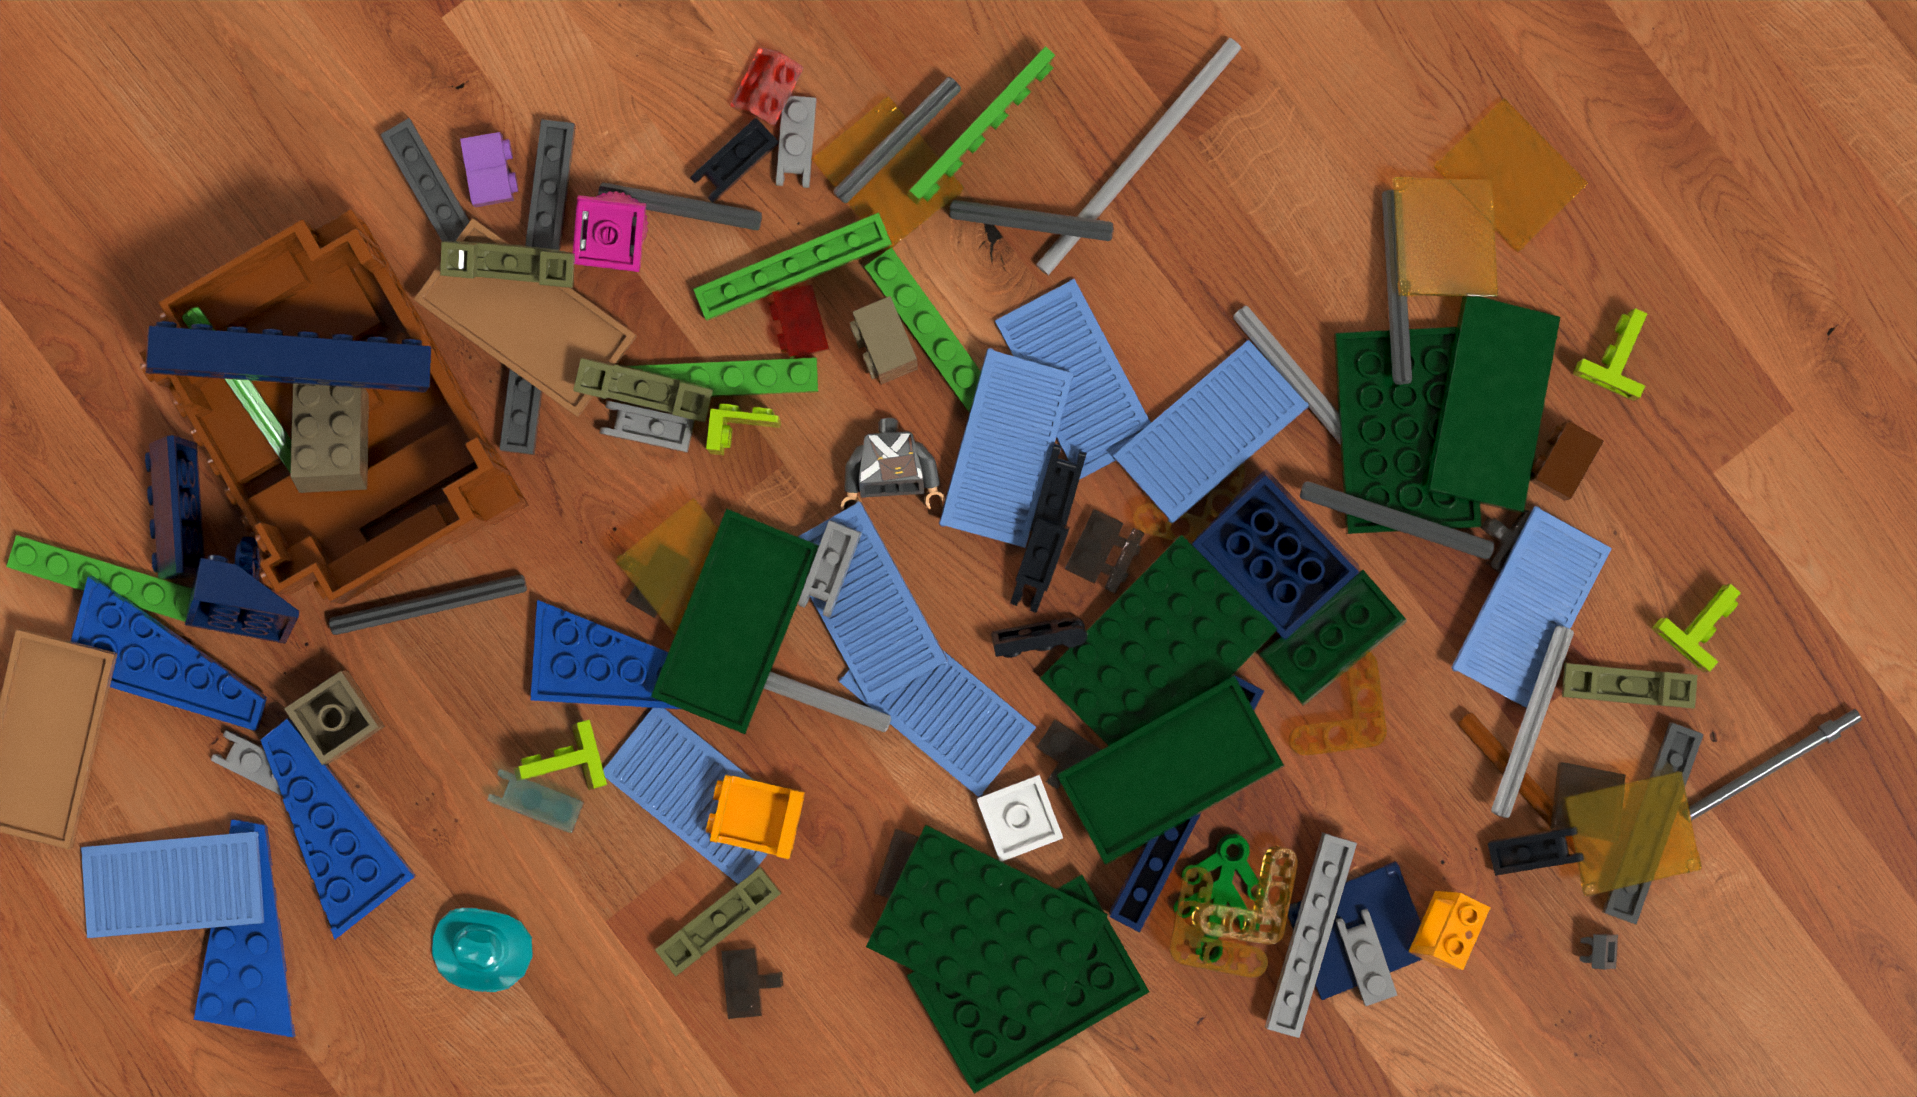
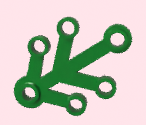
(1223, 888)

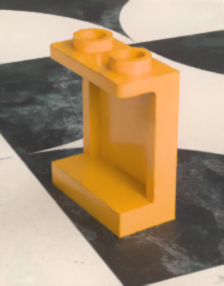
(755, 815)

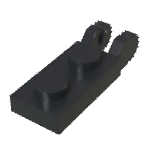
(1040, 560)
(1039, 636)

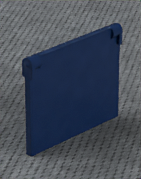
(1393, 918)

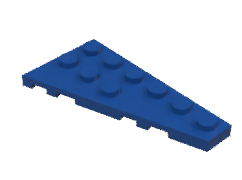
(161, 663)
(591, 663)
(340, 843)
(246, 964)

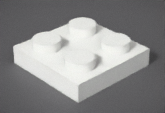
(1019, 818)

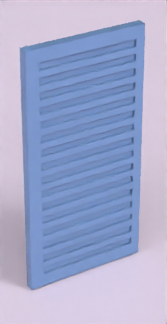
(1101, 403)
(1210, 431)
(1006, 448)
(1533, 594)
(876, 615)
(954, 722)
(675, 780)
(172, 885)

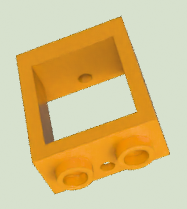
(1443, 929)

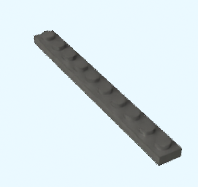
(543, 231)

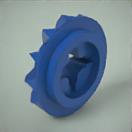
(248, 556)

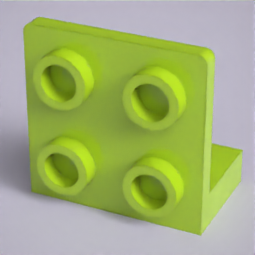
(721, 434)

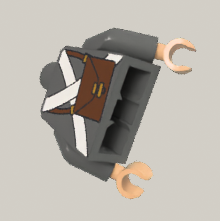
(890, 466)

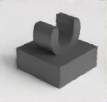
(1604, 951)

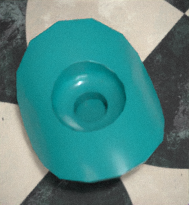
(481, 949)

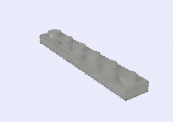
(1310, 935)

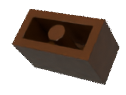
(1565, 460)

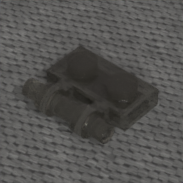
(1094, 547)

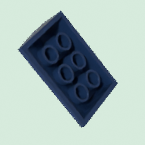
(176, 507)
(1276, 554)
(237, 604)

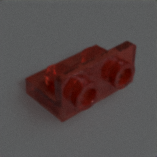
(767, 85)
(800, 322)

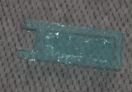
(539, 802)

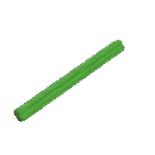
(252, 402)

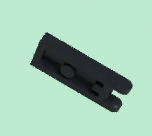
(736, 158)
(1059, 488)
(1532, 851)

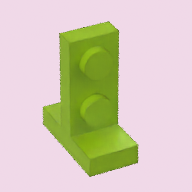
(1615, 359)
(1700, 629)
(567, 757)

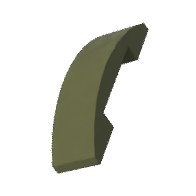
(507, 262)
(643, 389)
(1629, 686)
(718, 921)

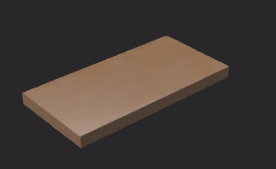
(527, 325)
(49, 734)

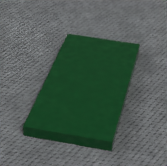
(1493, 403)
(735, 621)
(1170, 770)

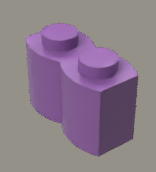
(488, 169)

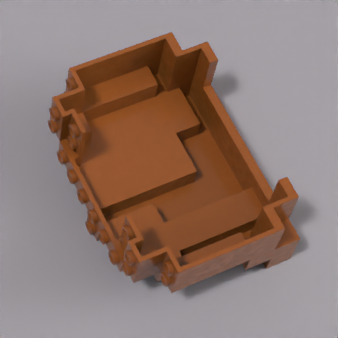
(427, 455)

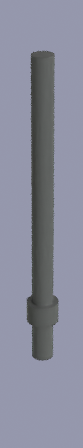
(1826, 732)

